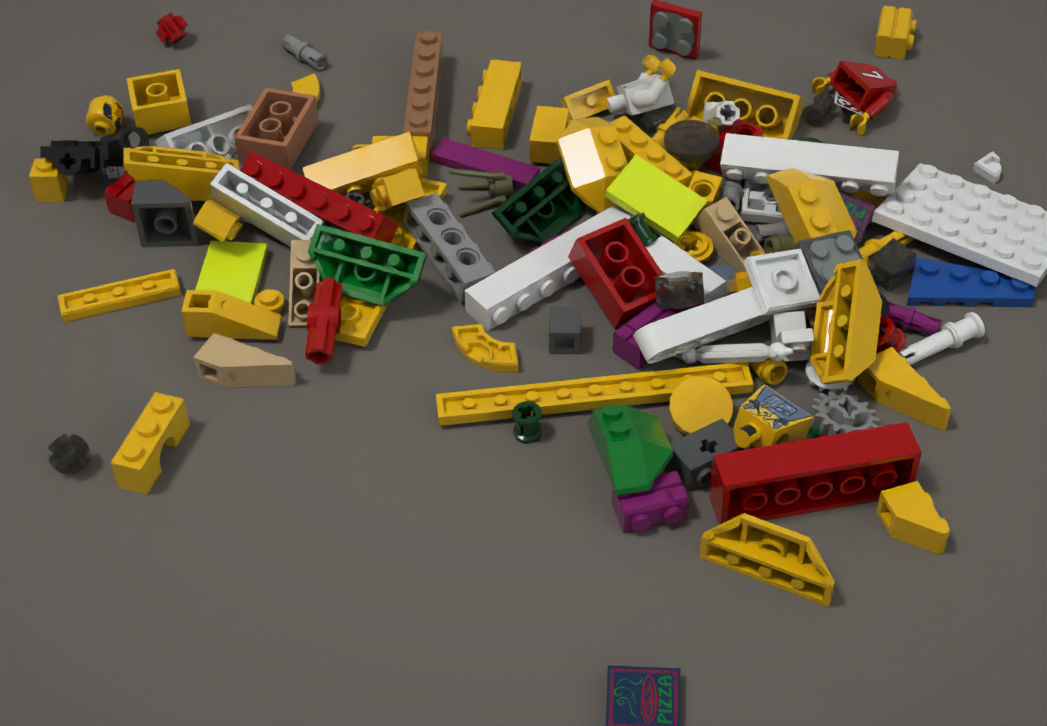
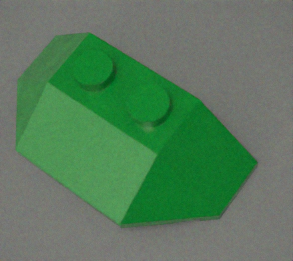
(365, 266)
(630, 447)

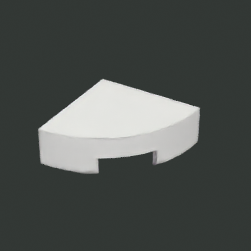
(989, 167)

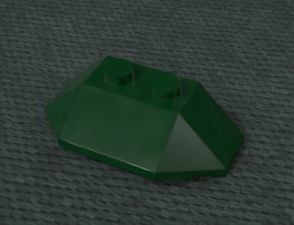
(540, 206)

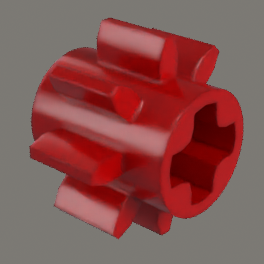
(171, 28)

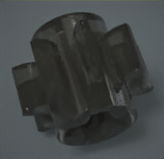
(69, 454)

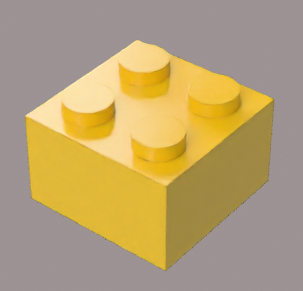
(159, 101)

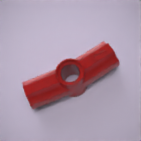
(324, 321)

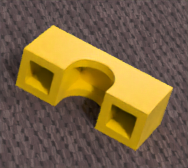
(138, 458)

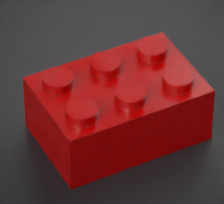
(616, 270)

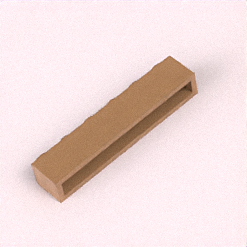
(424, 86)

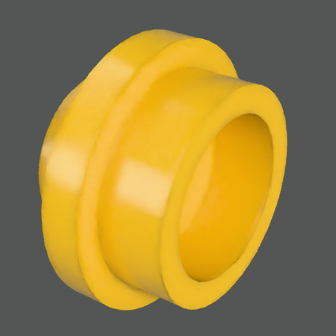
(270, 300)

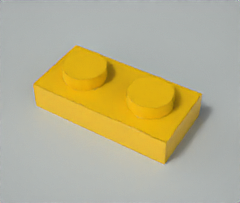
(588, 101)

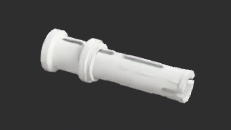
(951, 336)

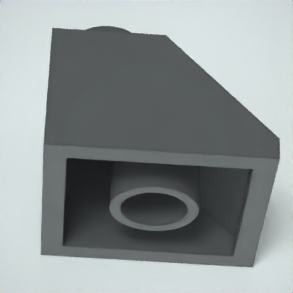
(163, 215)

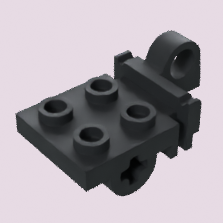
(87, 157)

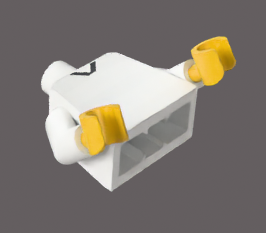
(648, 91)

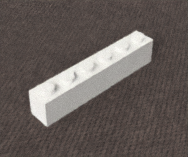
(848, 166)

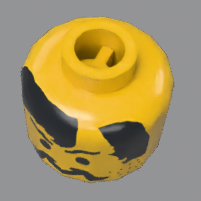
(104, 115)

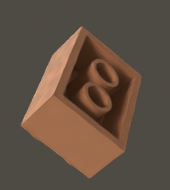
(278, 126)

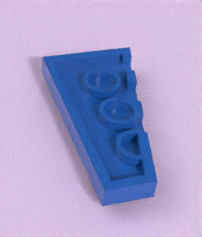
(949, 282)

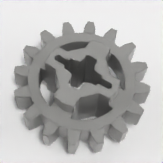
(841, 414)

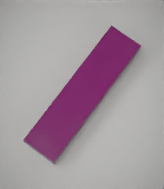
(471, 158)

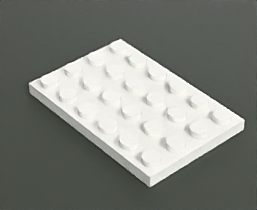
(969, 222)

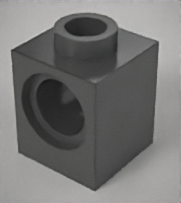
(564, 330)

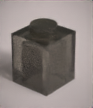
(892, 265)

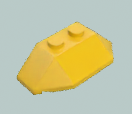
(591, 159)
(184, 169)
(810, 204)
(846, 324)
(770, 556)

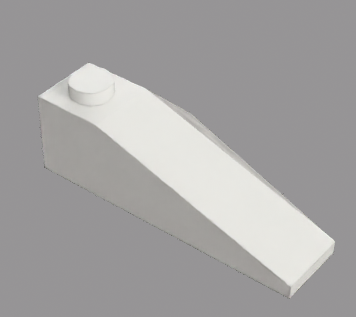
(211, 135)

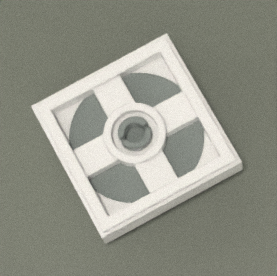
(759, 203)

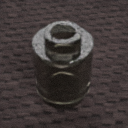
(652, 119)

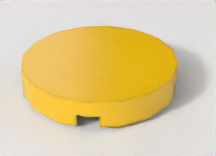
(699, 403)

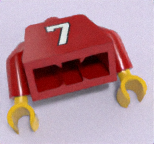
(861, 86)

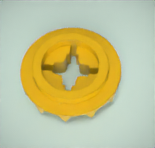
(702, 244)

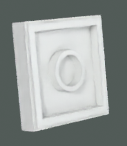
(782, 281)

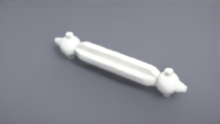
(735, 353)

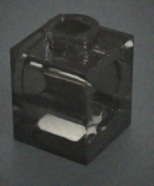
(679, 289)

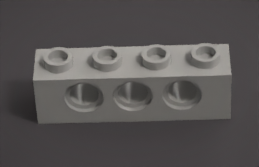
(446, 244)

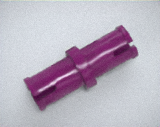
(914, 320)

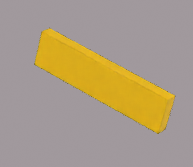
(119, 295)

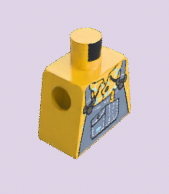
(770, 420)

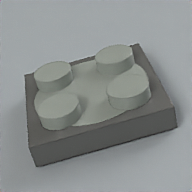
(825, 253)

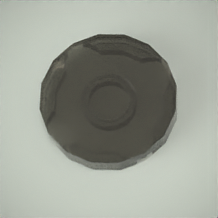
(691, 141)

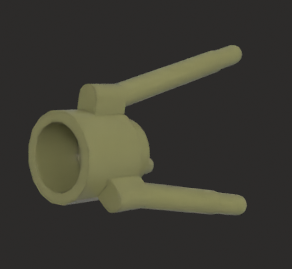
(498, 185)

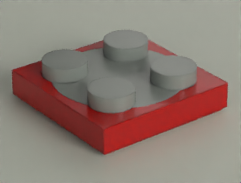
(675, 29)

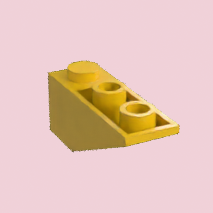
(219, 313)
(901, 388)

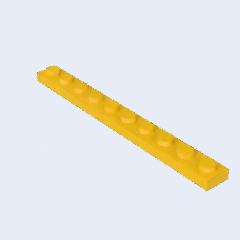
(584, 393)

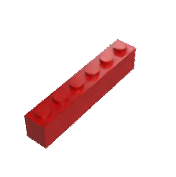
(320, 199)

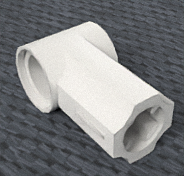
(721, 114)

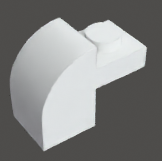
(791, 331)

